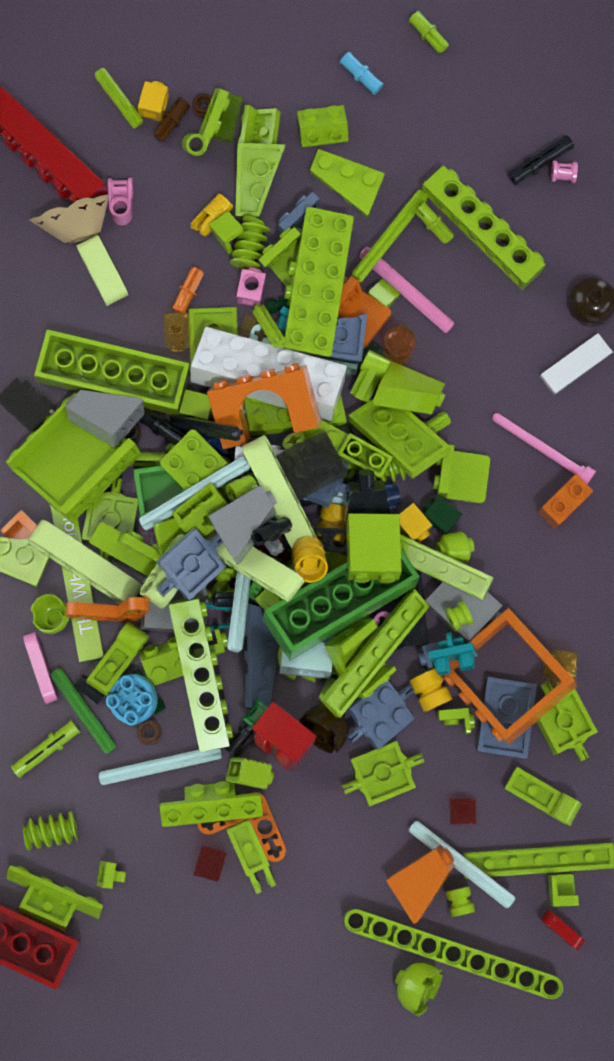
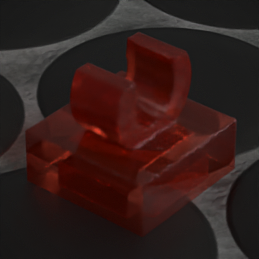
(462, 811)

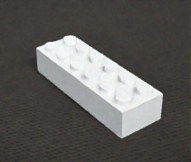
(230, 356)

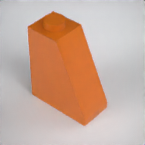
(421, 881)

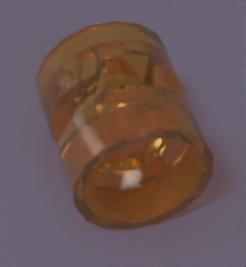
(399, 344)

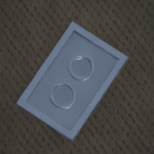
(507, 702)

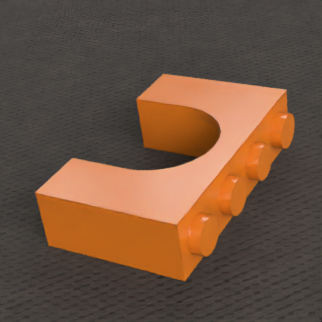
(290, 384)

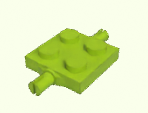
(113, 510)
(566, 724)
(383, 773)

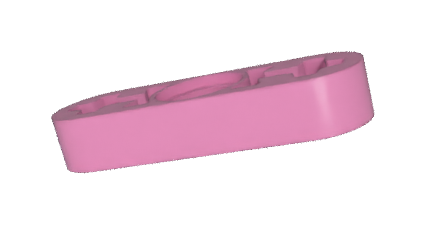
(40, 667)

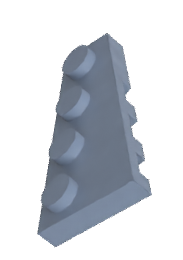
(260, 658)

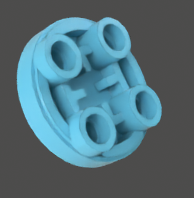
(132, 699)

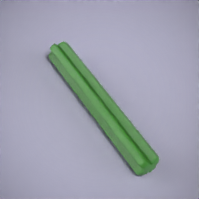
(83, 711)

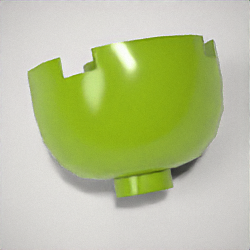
(417, 986)

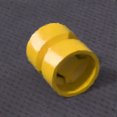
(332, 518)
(309, 559)
(430, 690)

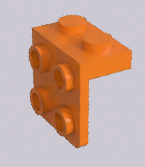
(356, 303)

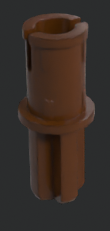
(171, 119)

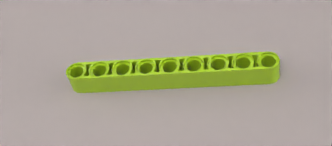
(438, 954)

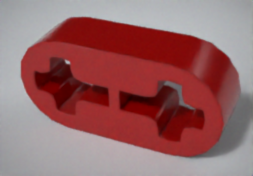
(562, 930)

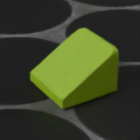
(384, 293)

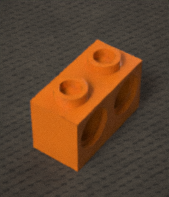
(565, 501)

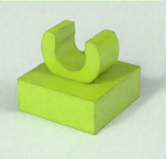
(108, 874)

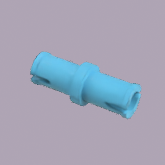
(361, 73)

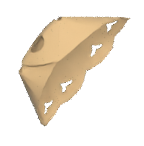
(75, 223)

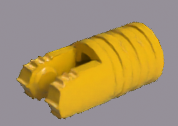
(216, 208)

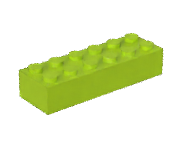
(110, 369)

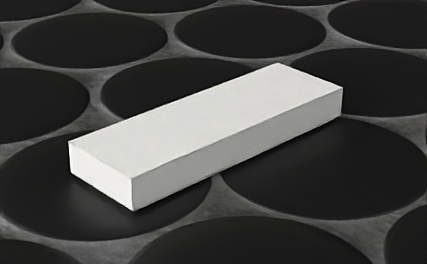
(576, 364)

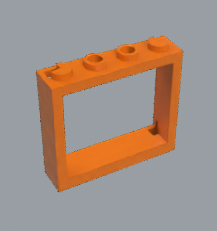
(537, 711)

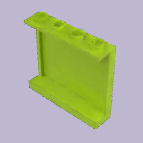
(69, 463)

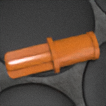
(187, 290)

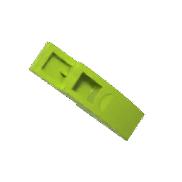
(354, 450)

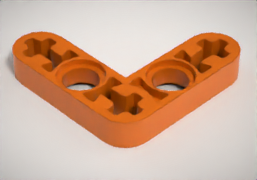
(129, 610)
(254, 821)

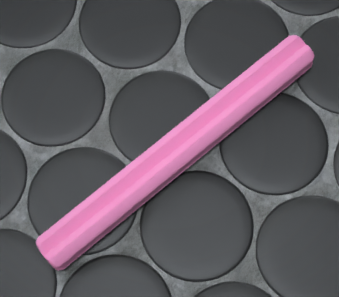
(411, 294)

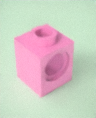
(251, 297)

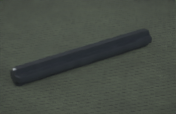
(206, 428)

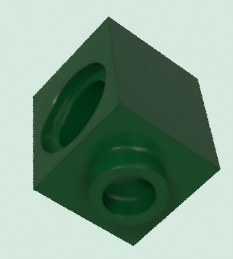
(441, 514)

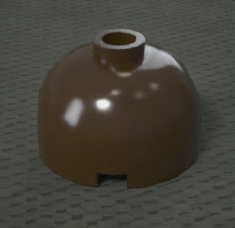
(591, 301)
(330, 730)

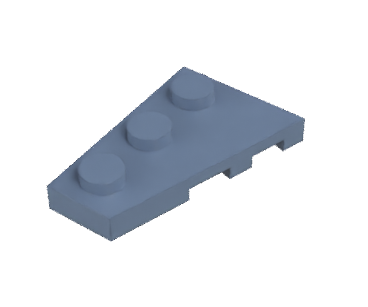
(348, 339)

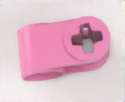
(120, 196)

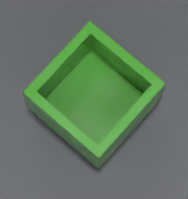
(154, 488)

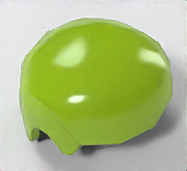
(49, 614)

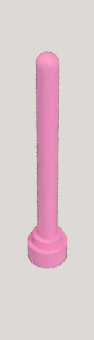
(583, 472)

